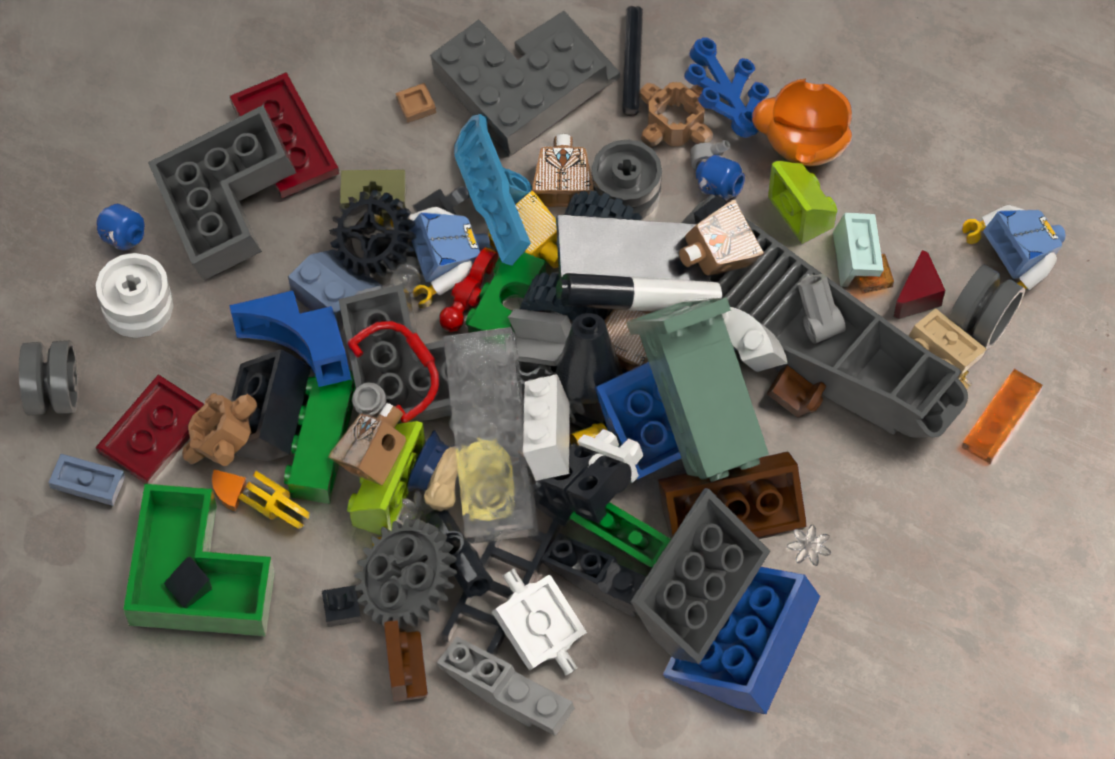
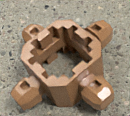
(674, 135)
(219, 429)

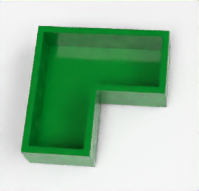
(178, 525)

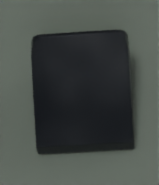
(188, 583)

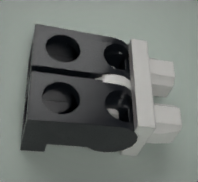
(595, 475)

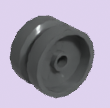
(629, 173)
(986, 305)
(48, 377)

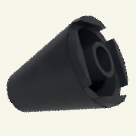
(587, 359)

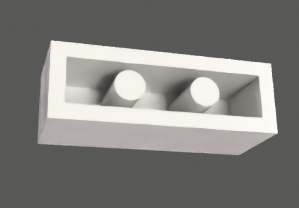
(546, 427)

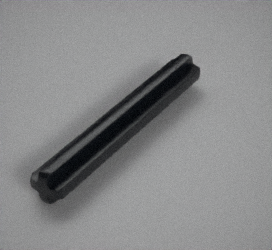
(632, 60)

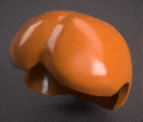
(806, 122)

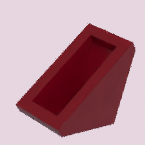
(922, 289)

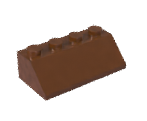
(761, 497)

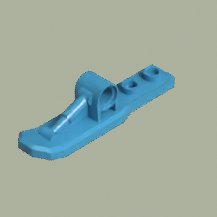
(492, 188)

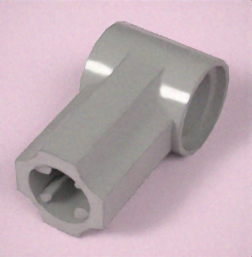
(822, 316)

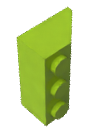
(381, 504)

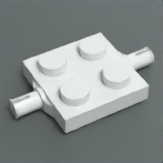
(539, 622)

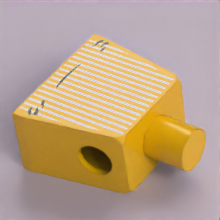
(540, 228)

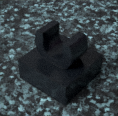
(341, 606)

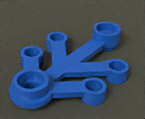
(704, 54)

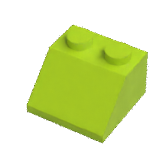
(801, 200)

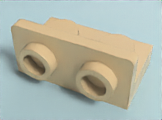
(947, 341)

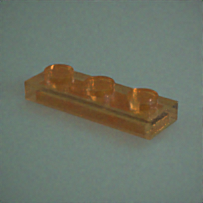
(1002, 416)

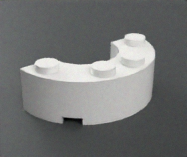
(753, 341)

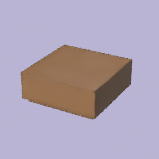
(415, 102)

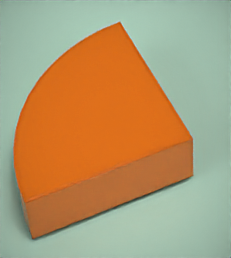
(228, 488)

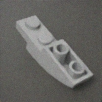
(504, 688)

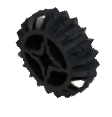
(371, 209)

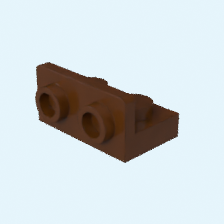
(405, 663)

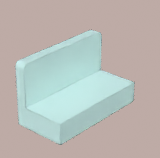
(857, 247)

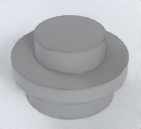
(369, 399)

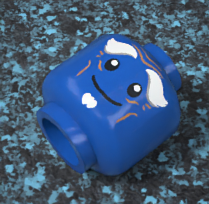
(720, 177)
(119, 226)

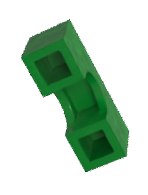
(507, 283)

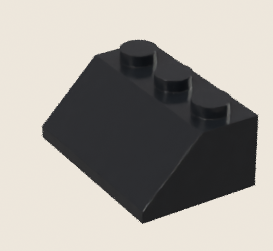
(279, 388)

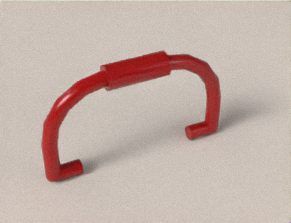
(420, 351)

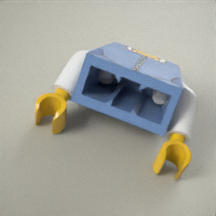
(1021, 240)
(444, 250)

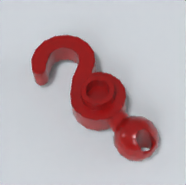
(468, 291)

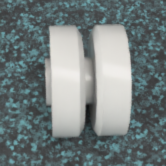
(134, 295)

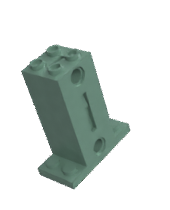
(701, 386)

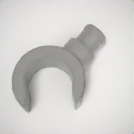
(706, 150)

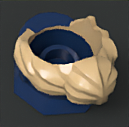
(435, 473)

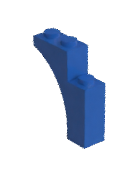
(309, 333)

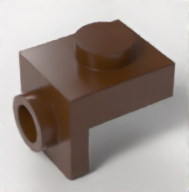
(796, 392)

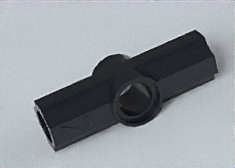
(470, 570)

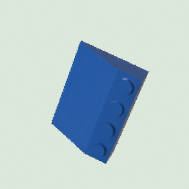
(637, 413)
(754, 643)

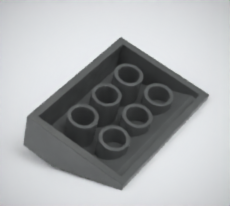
(699, 579)

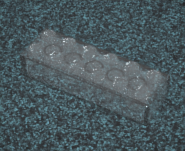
(489, 435)

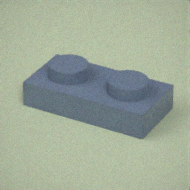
(86, 479)

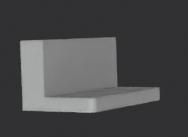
(539, 335)

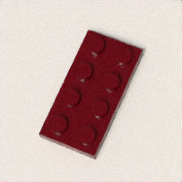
(296, 129)

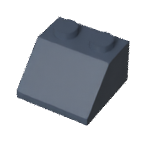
(323, 280)

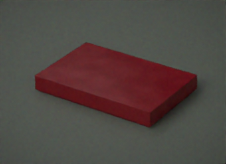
(151, 430)

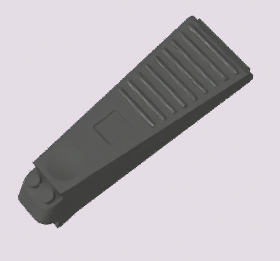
(867, 367)

